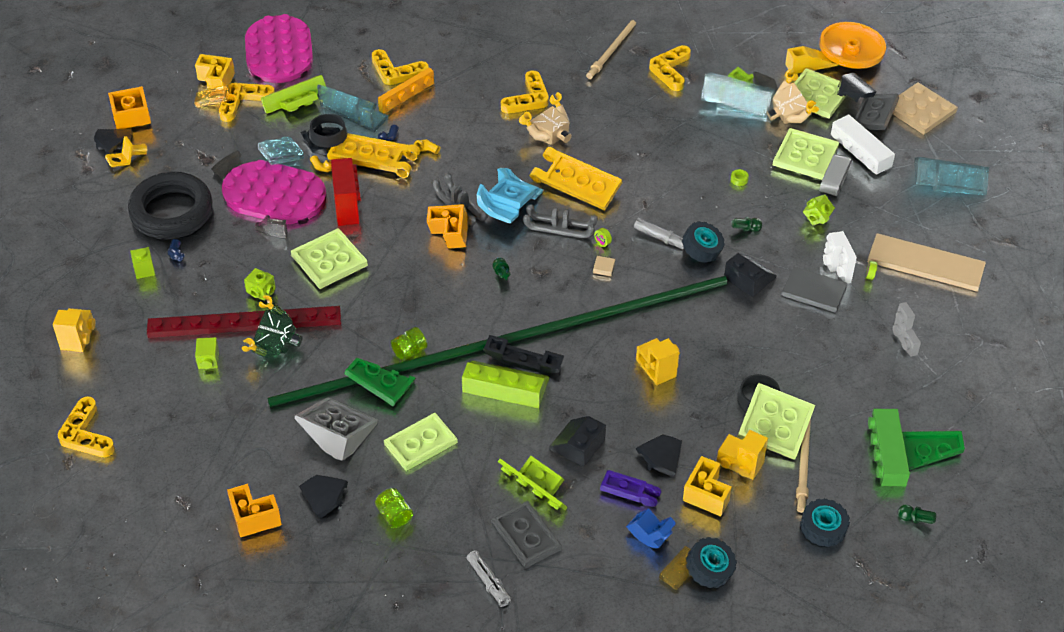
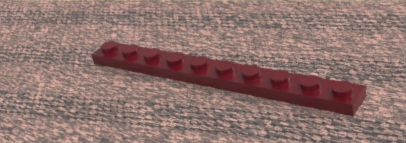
(238, 321)

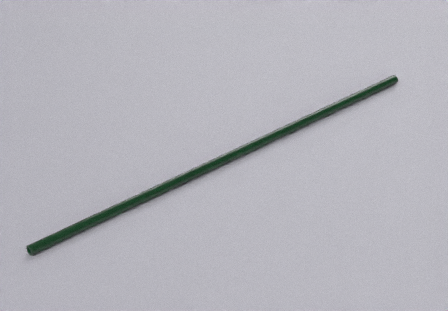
(511, 337)

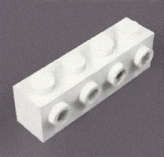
(862, 144)

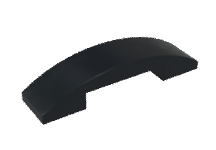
(522, 359)

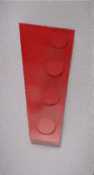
(345, 191)

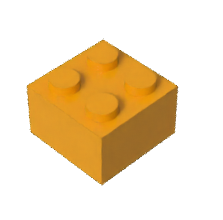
(129, 108)

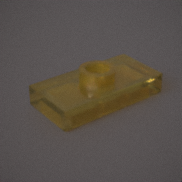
(211, 96)
(676, 571)

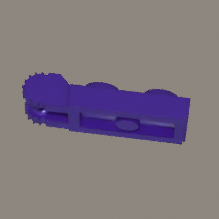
(630, 488)

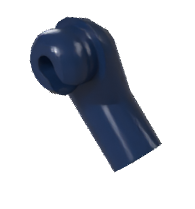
(391, 135)
(174, 252)

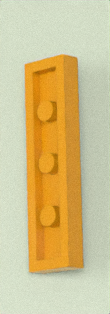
(406, 90)

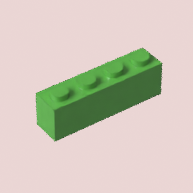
(889, 447)

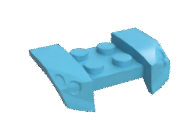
(506, 196)

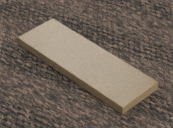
(927, 262)

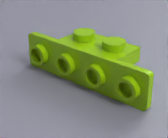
(293, 96)
(539, 477)

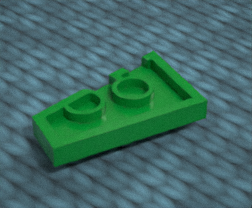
(383, 383)
(931, 446)

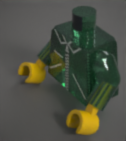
(274, 332)

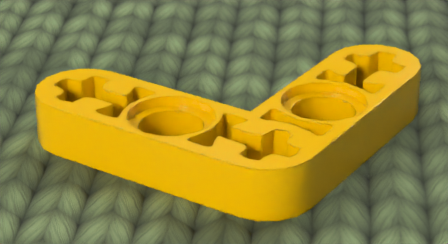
(660, 65)
(395, 73)
(240, 93)
(540, 97)
(79, 434)

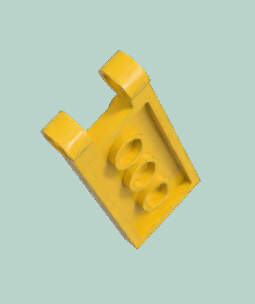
(376, 153)
(577, 179)

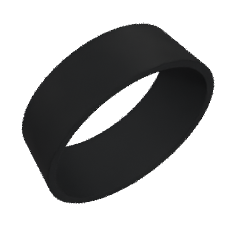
(327, 141)
(757, 378)

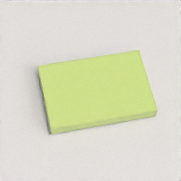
(420, 441)

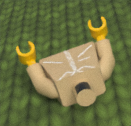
(790, 103)
(550, 125)

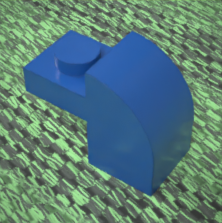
(649, 529)

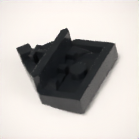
(854, 87)
(325, 131)
(111, 139)
(661, 453)
(323, 493)

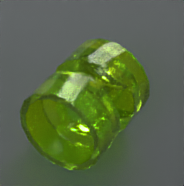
(411, 342)
(394, 508)

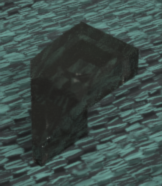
(765, 81)
(225, 165)
(272, 227)

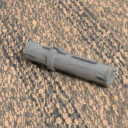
(657, 232)
(493, 584)

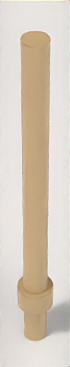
(598, 65)
(802, 491)

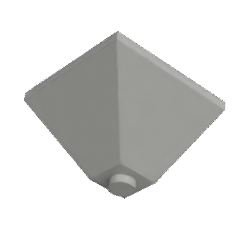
(336, 427)

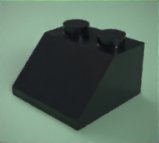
(747, 274)
(580, 439)

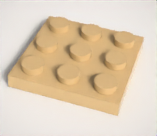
(923, 108)

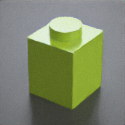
(142, 263)
(207, 353)

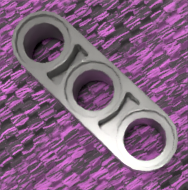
(835, 175)

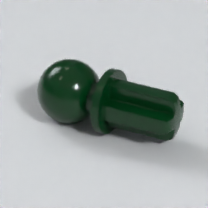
(747, 224)
(501, 268)
(907, 513)

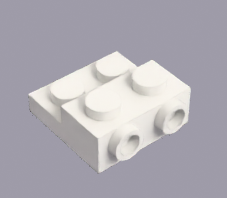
(839, 256)

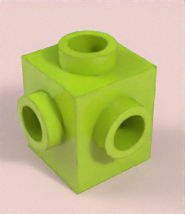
(818, 210)
(259, 284)

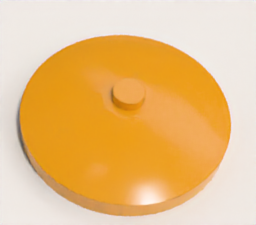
(852, 45)

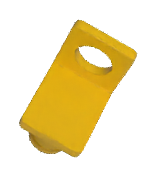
(127, 152)

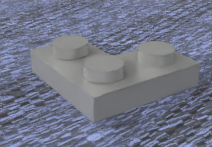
(903, 329)

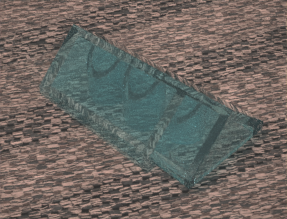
(737, 95)
(351, 107)
(951, 176)

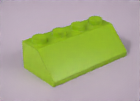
(504, 383)

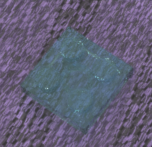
(280, 150)

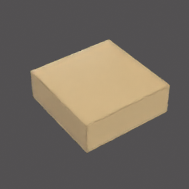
(604, 266)

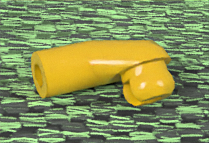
(426, 145)
(319, 166)

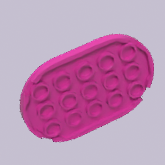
(278, 48)
(274, 191)

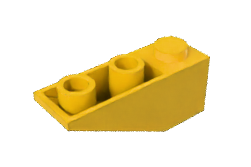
(805, 57)

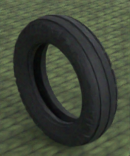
(170, 227)

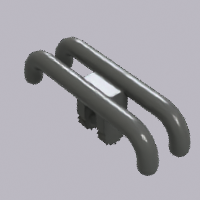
(458, 197)
(559, 224)

